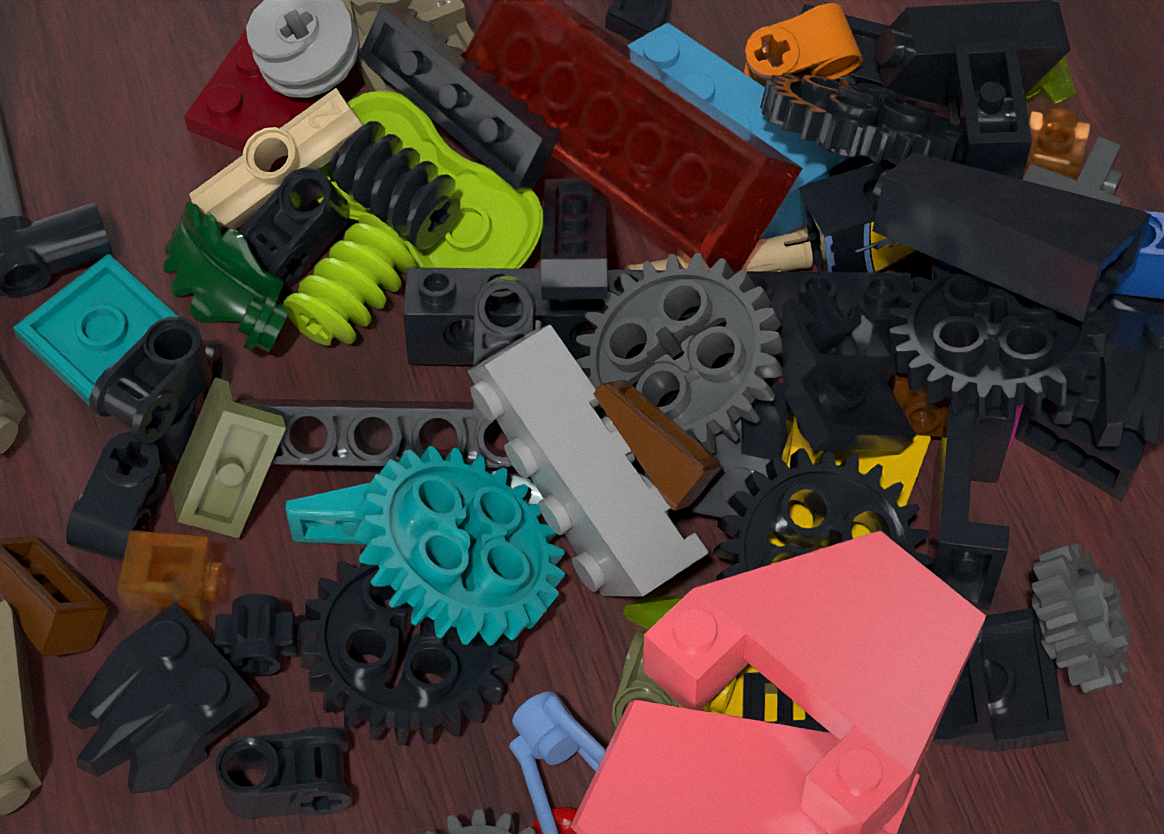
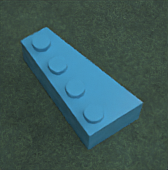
(741, 101)

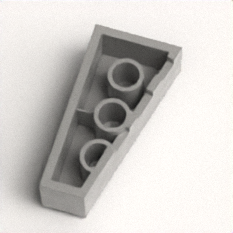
(580, 468)

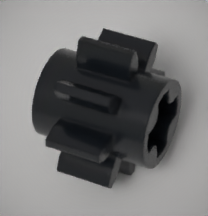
(256, 634)

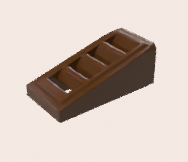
(665, 451)
(48, 598)

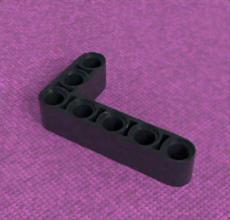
(405, 418)

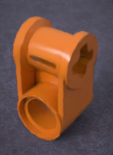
(806, 44)

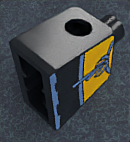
(841, 219)

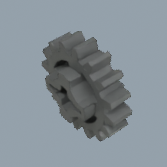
(1081, 618)

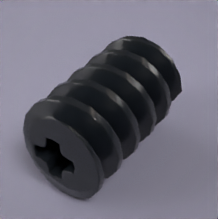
(396, 185)

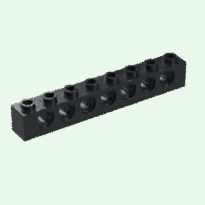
(443, 301)

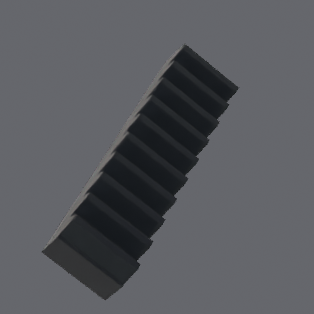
(459, 96)
(573, 241)

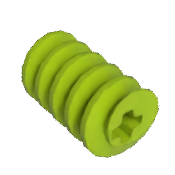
(348, 281)

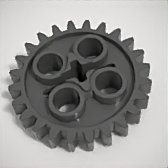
(650, 315)

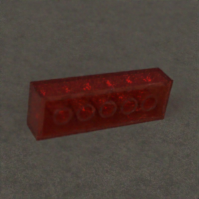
(636, 129)

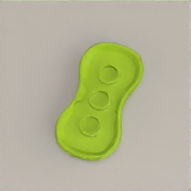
(494, 222)

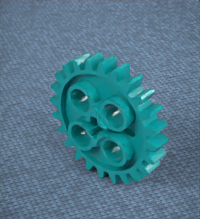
(458, 545)

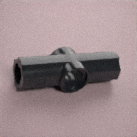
(47, 246)

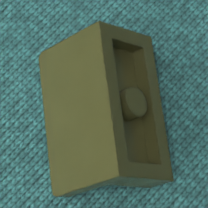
(224, 463)

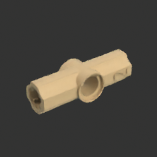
(307, 140)

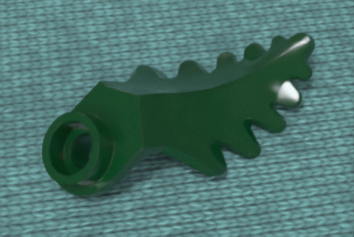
(224, 278)

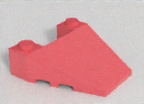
(853, 640)
(704, 776)

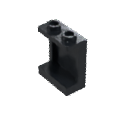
(966, 552)

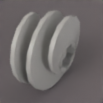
(303, 44)

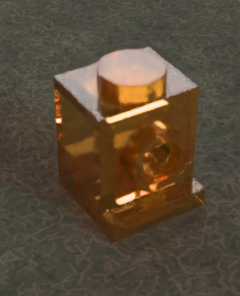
(1057, 142)
(157, 562)

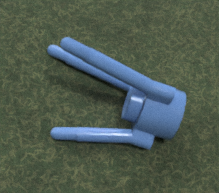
(549, 734)

